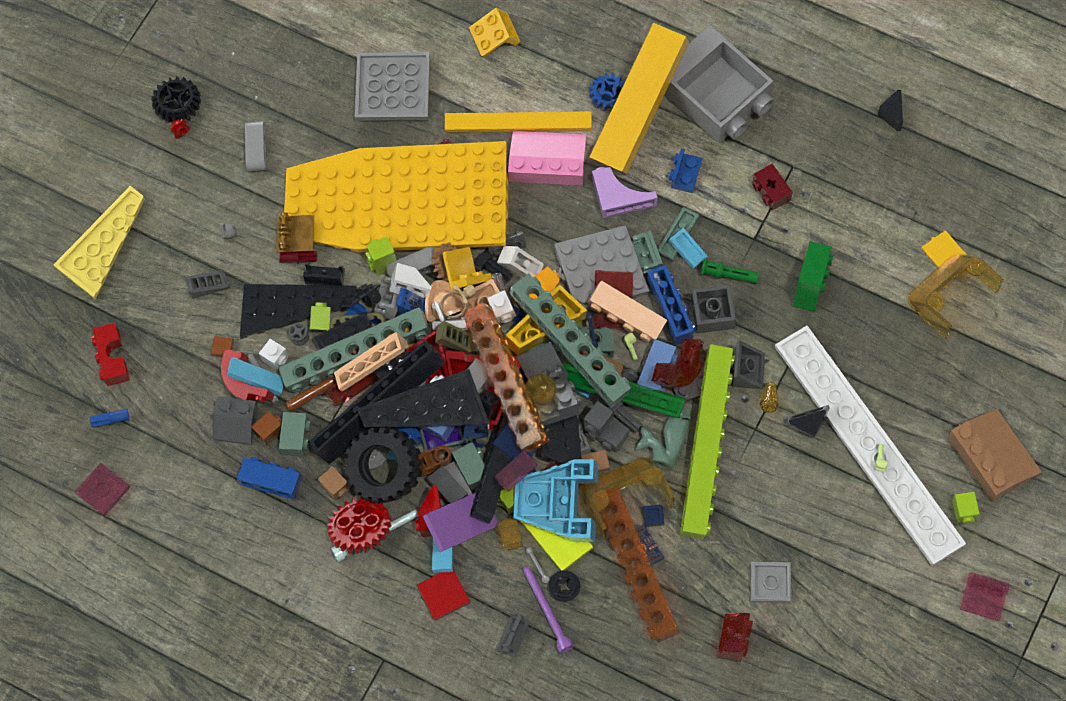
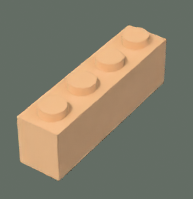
(626, 311)

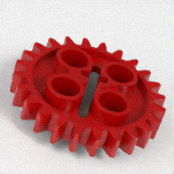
(359, 525)

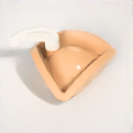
(432, 301)

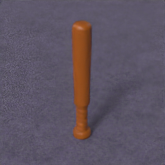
(307, 395)

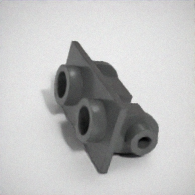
(513, 239)
(513, 635)

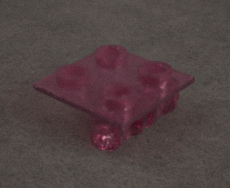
(984, 596)

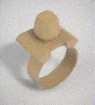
(468, 292)

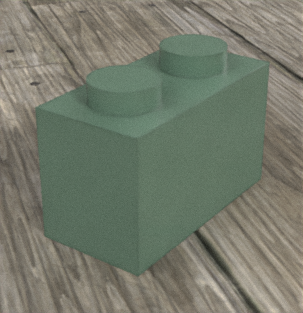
(294, 434)
(469, 463)

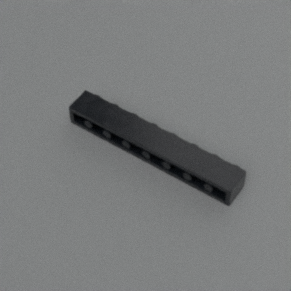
(403, 377)

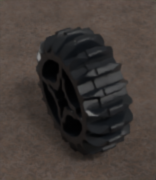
(181, 91)

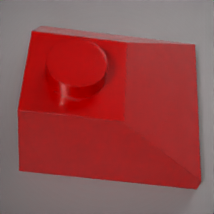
(430, 504)

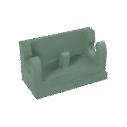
(646, 252)

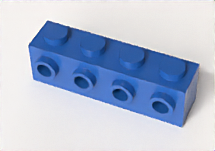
(670, 304)

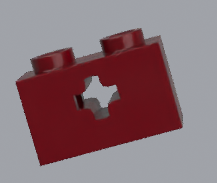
(765, 181)

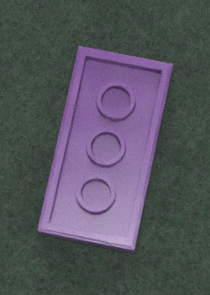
(454, 525)

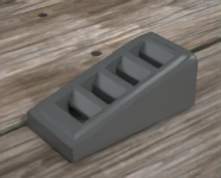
(198, 279)

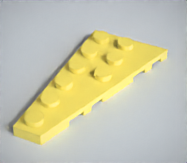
(94, 253)

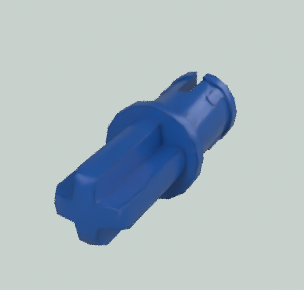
(109, 418)

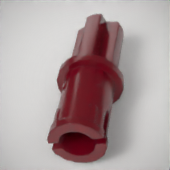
(305, 256)

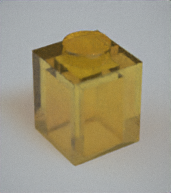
(510, 534)

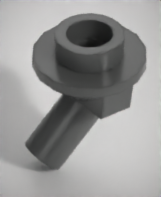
(630, 375)

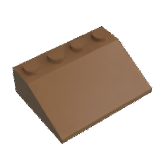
(993, 454)

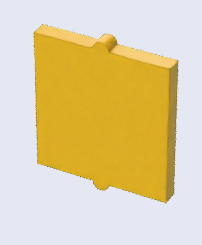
(941, 248)

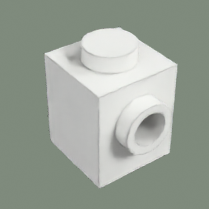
(273, 355)

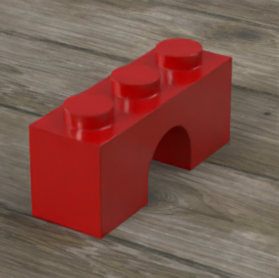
(112, 369)

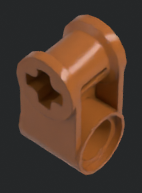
(432, 459)

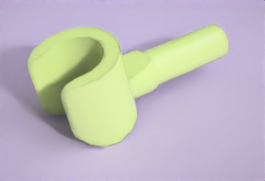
(628, 340)
(880, 463)

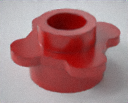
(179, 128)

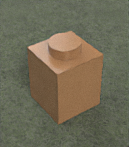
(334, 484)

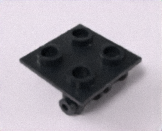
(366, 293)

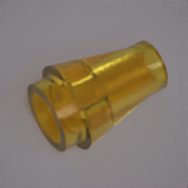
(769, 399)

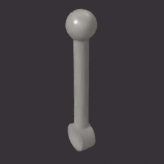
(545, 579)

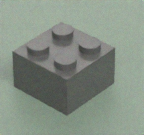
(713, 309)

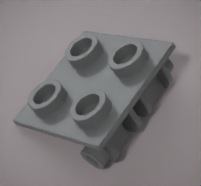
(542, 360)

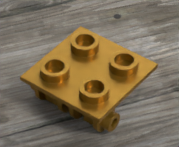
(295, 233)

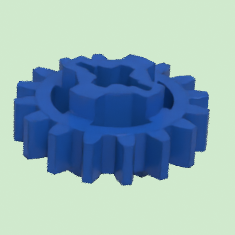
(608, 93)

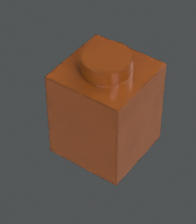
(268, 427)

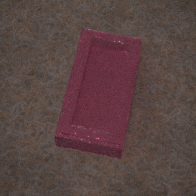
(516, 471)

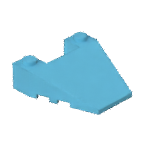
(551, 499)

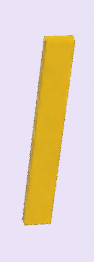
(518, 121)

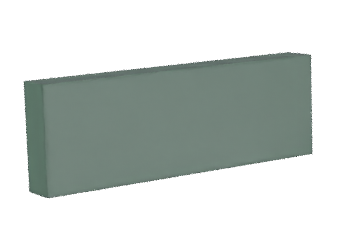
(685, 219)

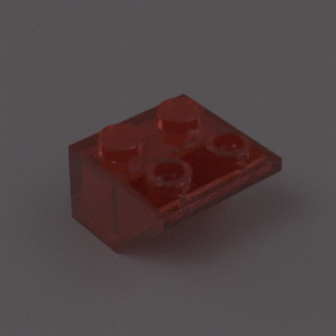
(733, 636)

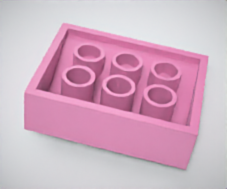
(547, 158)

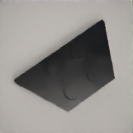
(563, 441)

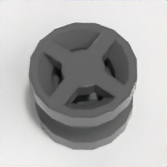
(300, 330)

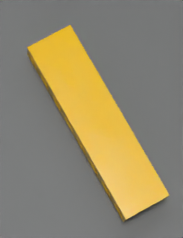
(640, 98)

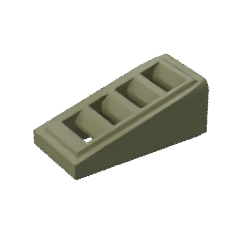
(441, 338)

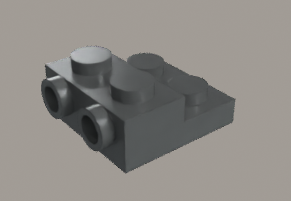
(562, 405)

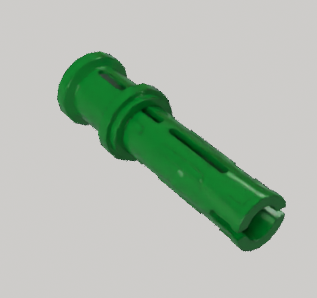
(720, 270)

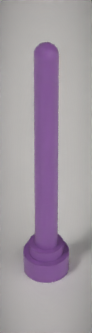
(563, 642)

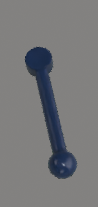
(589, 316)

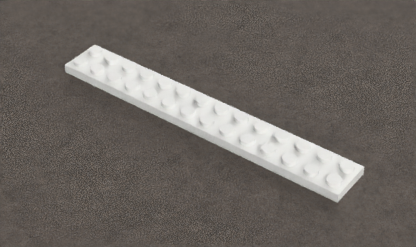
(862, 437)

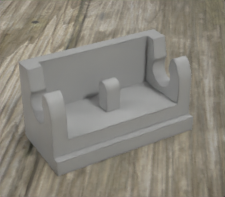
(388, 301)

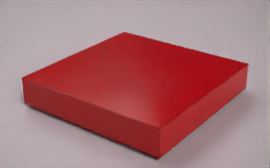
(443, 594)

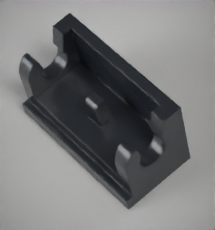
(323, 275)

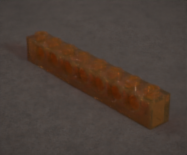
(536, 434)
(668, 626)

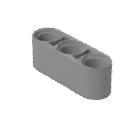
(255, 146)
(420, 260)

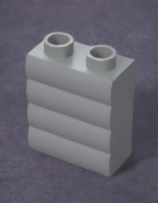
(719, 86)

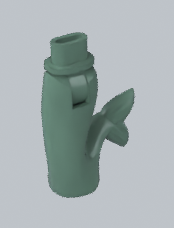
(674, 434)

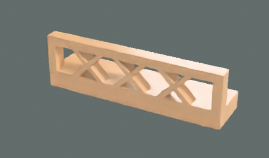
(370, 361)

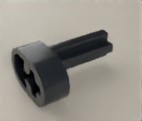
(485, 260)

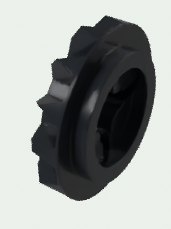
(562, 577)

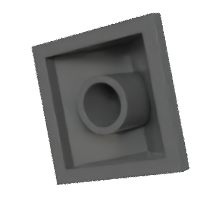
(748, 366)

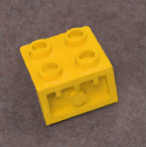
(493, 31)
(461, 268)

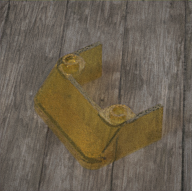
(927, 298)
(623, 476)

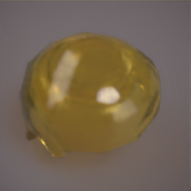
(540, 388)

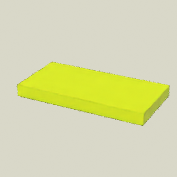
(559, 549)

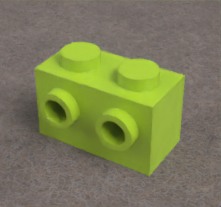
(380, 255)

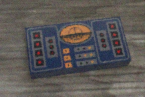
(652, 550)

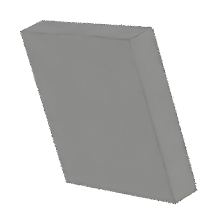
(770, 582)

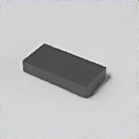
(447, 485)

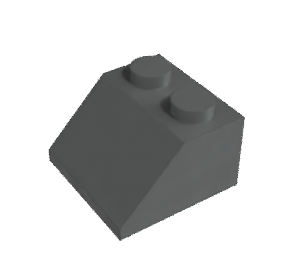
(234, 420)

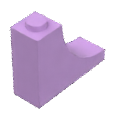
(615, 197)

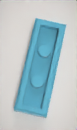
(255, 376)

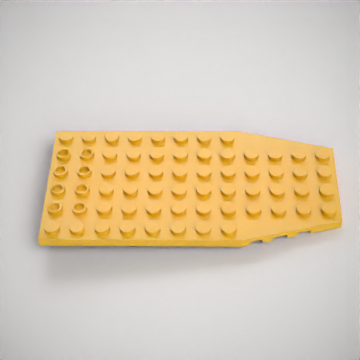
(405, 193)

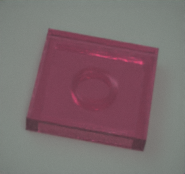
(102, 489)

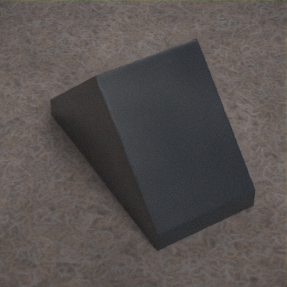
(892, 110)
(810, 420)

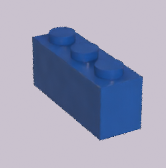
(269, 478)

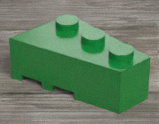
(812, 276)

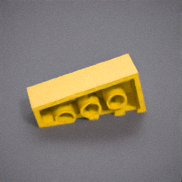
(529, 334)

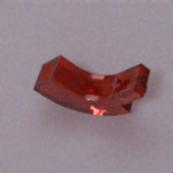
(685, 370)

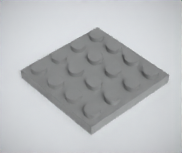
(392, 86)
(598, 251)

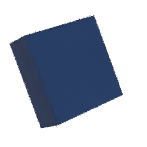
(653, 515)

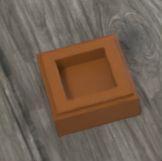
(220, 344)

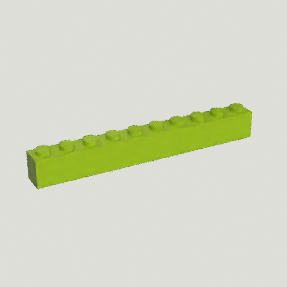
(706, 442)

